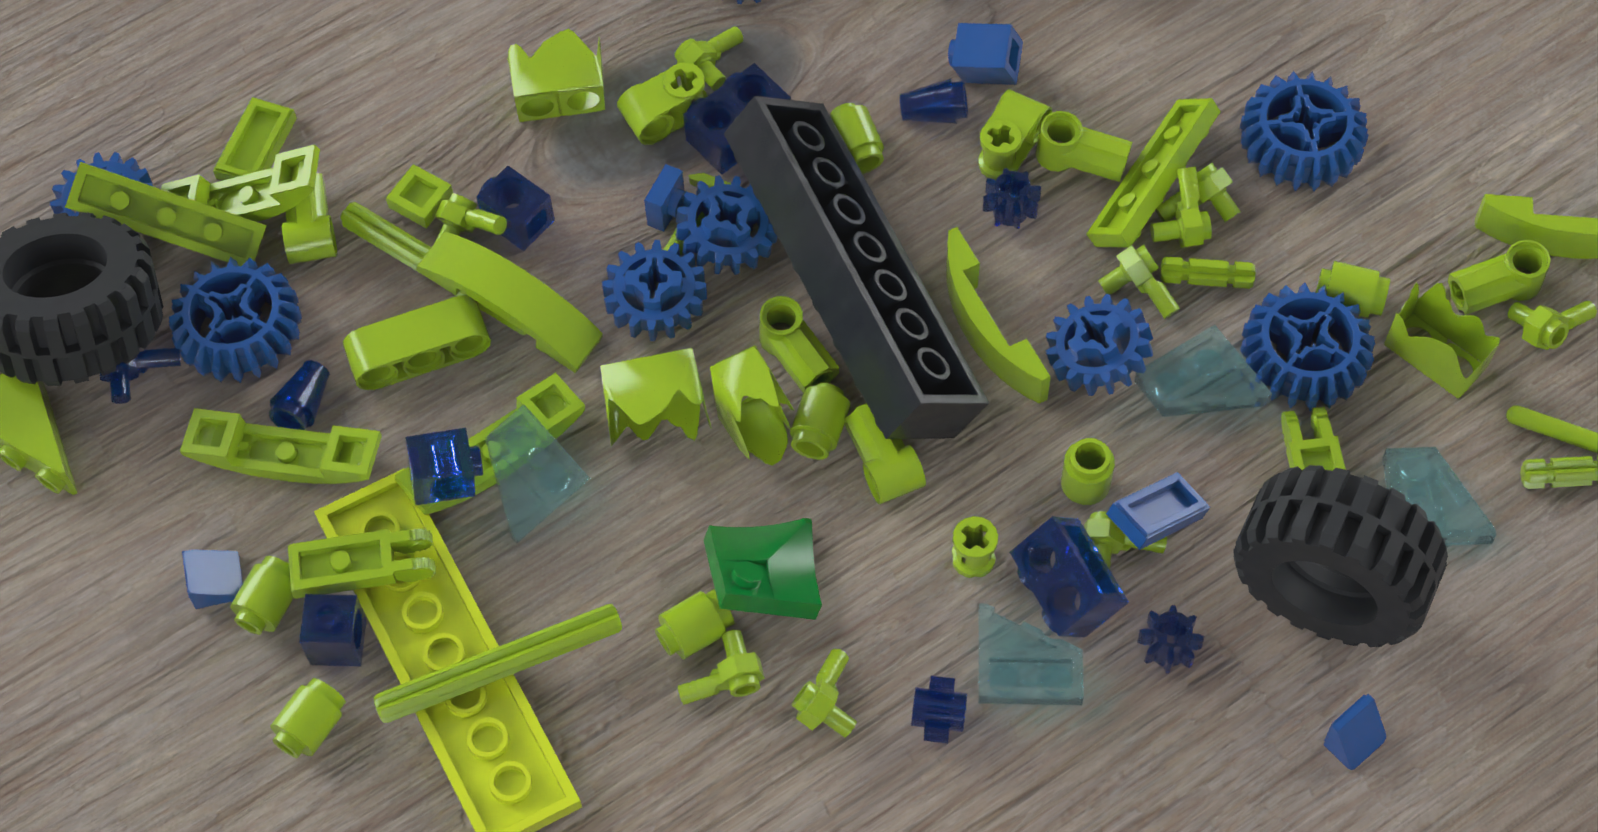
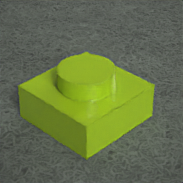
(418, 195)

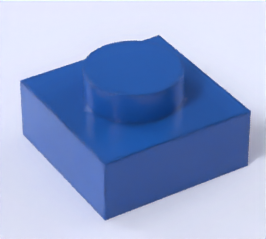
(665, 198)

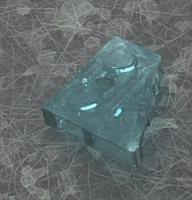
(1202, 378)
(530, 471)
(1433, 485)
(1024, 664)

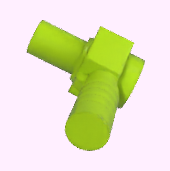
(706, 53)
(1212, 188)
(461, 215)
(1190, 224)
(1137, 268)
(1547, 327)
(1111, 539)
(738, 673)
(818, 701)

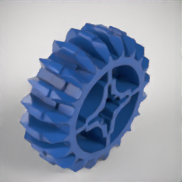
(1292, 142)
(237, 336)
(1319, 370)

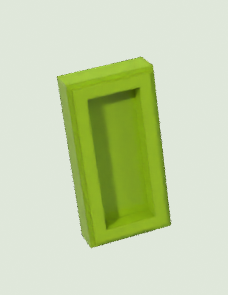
(255, 139)

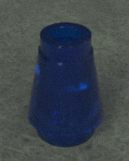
(936, 103)
(300, 397)

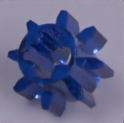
(1011, 198)
(1166, 653)
(939, 709)

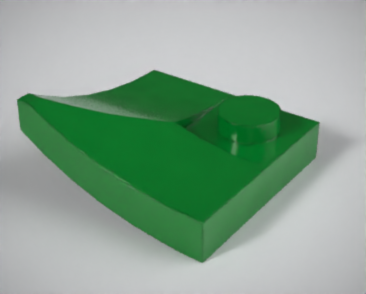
(765, 568)

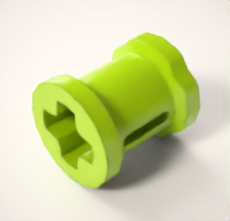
(970, 534)

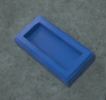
(1158, 510)

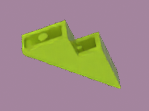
(31, 434)

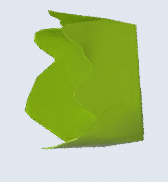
(557, 79)
(1433, 355)
(652, 390)
(759, 422)

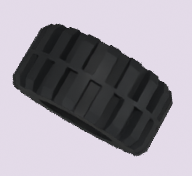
(74, 298)
(1341, 556)

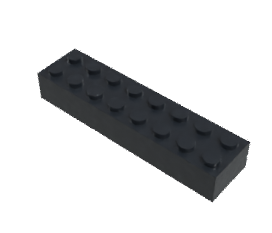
(855, 270)

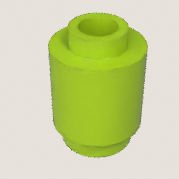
(859, 135)
(1359, 286)
(819, 421)
(1087, 471)
(263, 596)
(693, 624)
(307, 718)

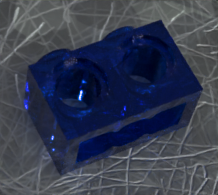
(721, 110)
(1075, 570)

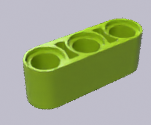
(416, 342)

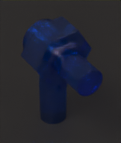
(146, 359)

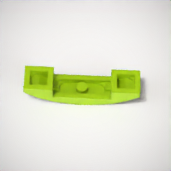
(258, 193)
(1513, 220)
(513, 295)
(1013, 364)
(548, 401)
(280, 452)

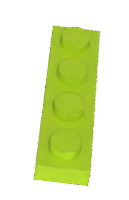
(1153, 173)
(165, 215)

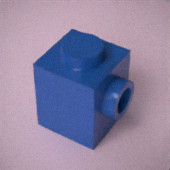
(986, 53)

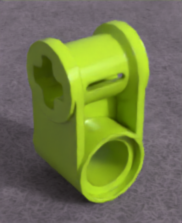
(658, 104)
(1010, 133)

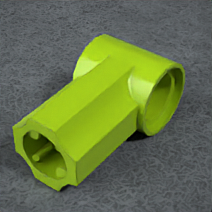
(1082, 147)
(309, 228)
(1499, 279)
(795, 347)
(887, 463)

